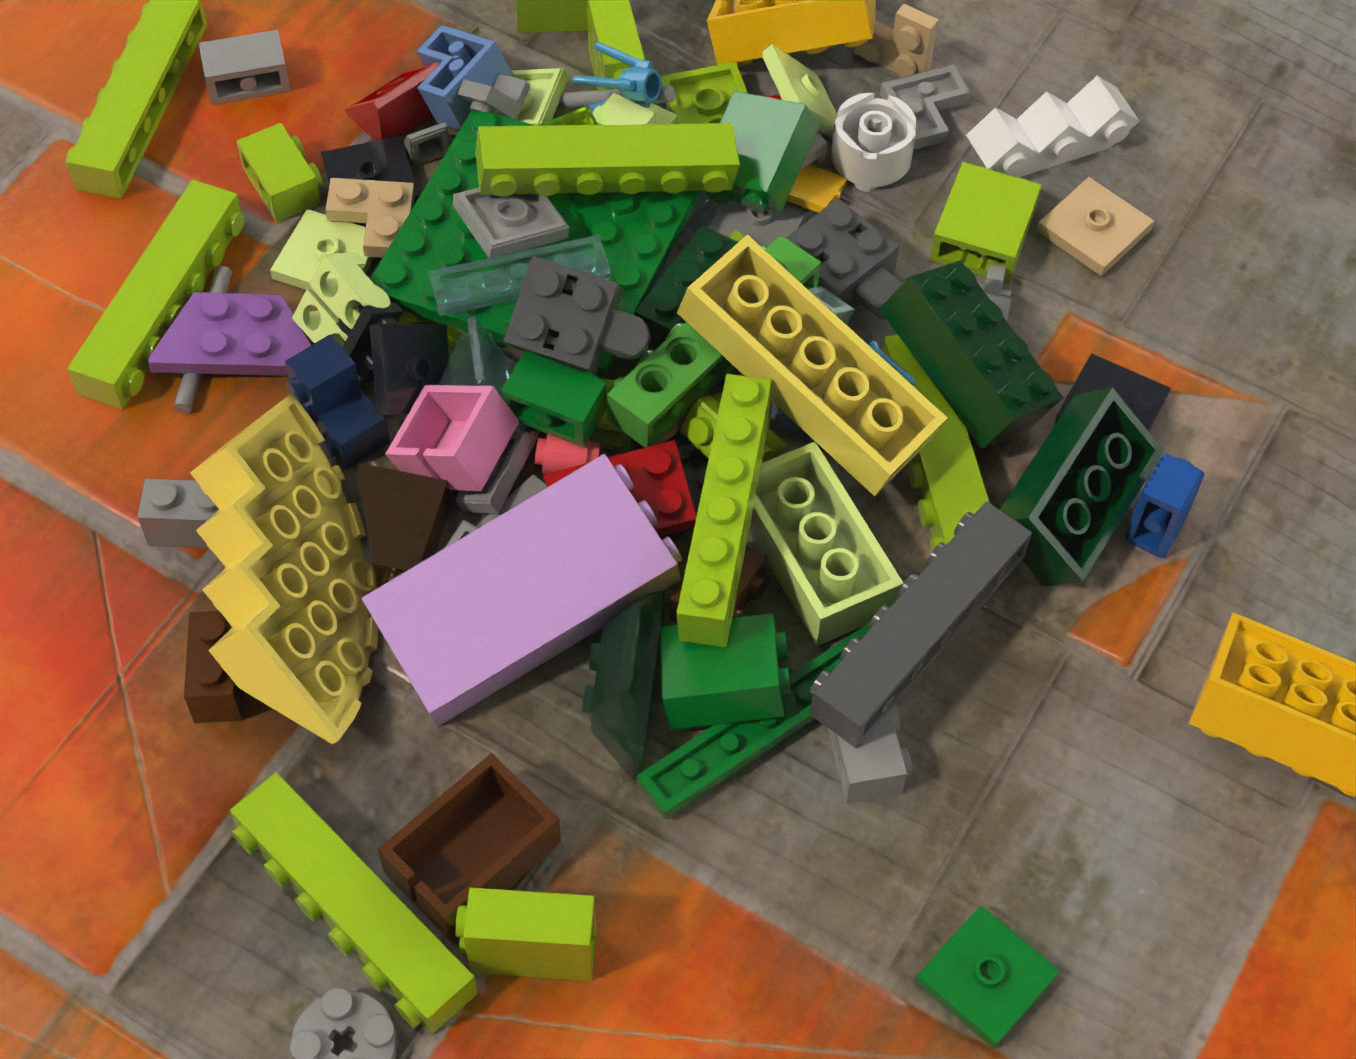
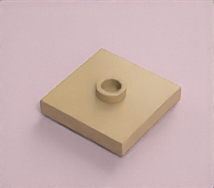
(1095, 226)

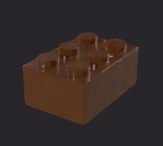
(471, 836)

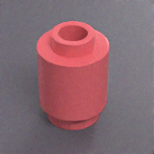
(559, 454)

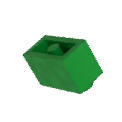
(555, 398)

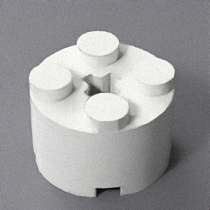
(873, 140)

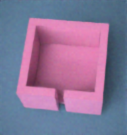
(454, 435)

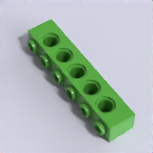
(649, 414)

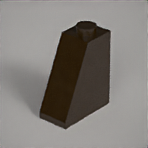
(401, 518)

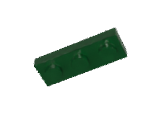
(663, 301)

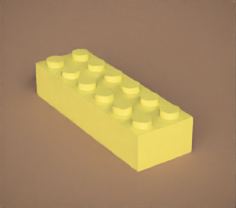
(816, 364)

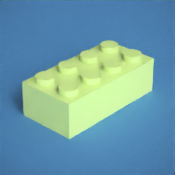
(820, 545)

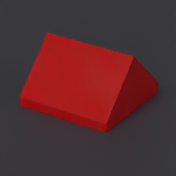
(394, 106)

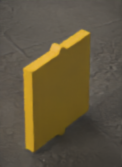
(816, 188)

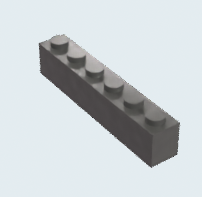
(919, 623)

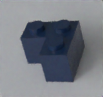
(330, 393)

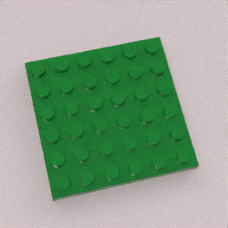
(633, 230)

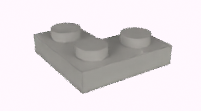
(926, 96)

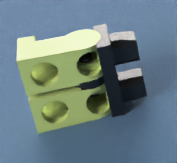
(346, 308)

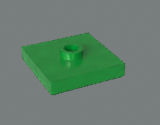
(987, 976)

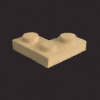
(906, 47)
(376, 203)

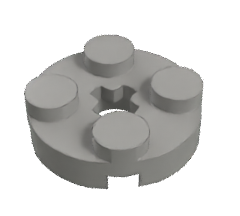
(340, 1013)

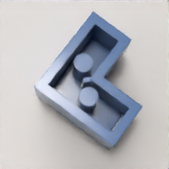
(459, 58)

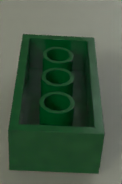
(971, 353)
(1081, 485)

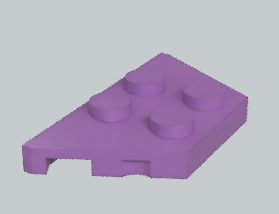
(230, 336)

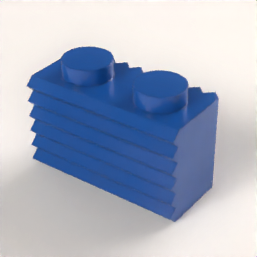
(1164, 505)

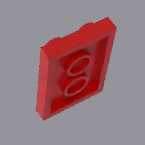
(657, 480)

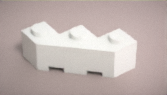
(1053, 130)

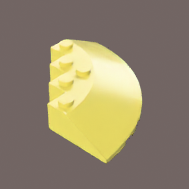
(289, 572)

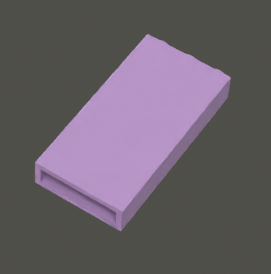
(523, 588)

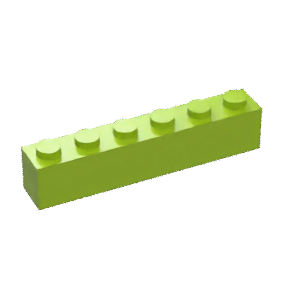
(135, 96)
(606, 158)
(170, 270)
(947, 465)
(725, 511)
(354, 904)

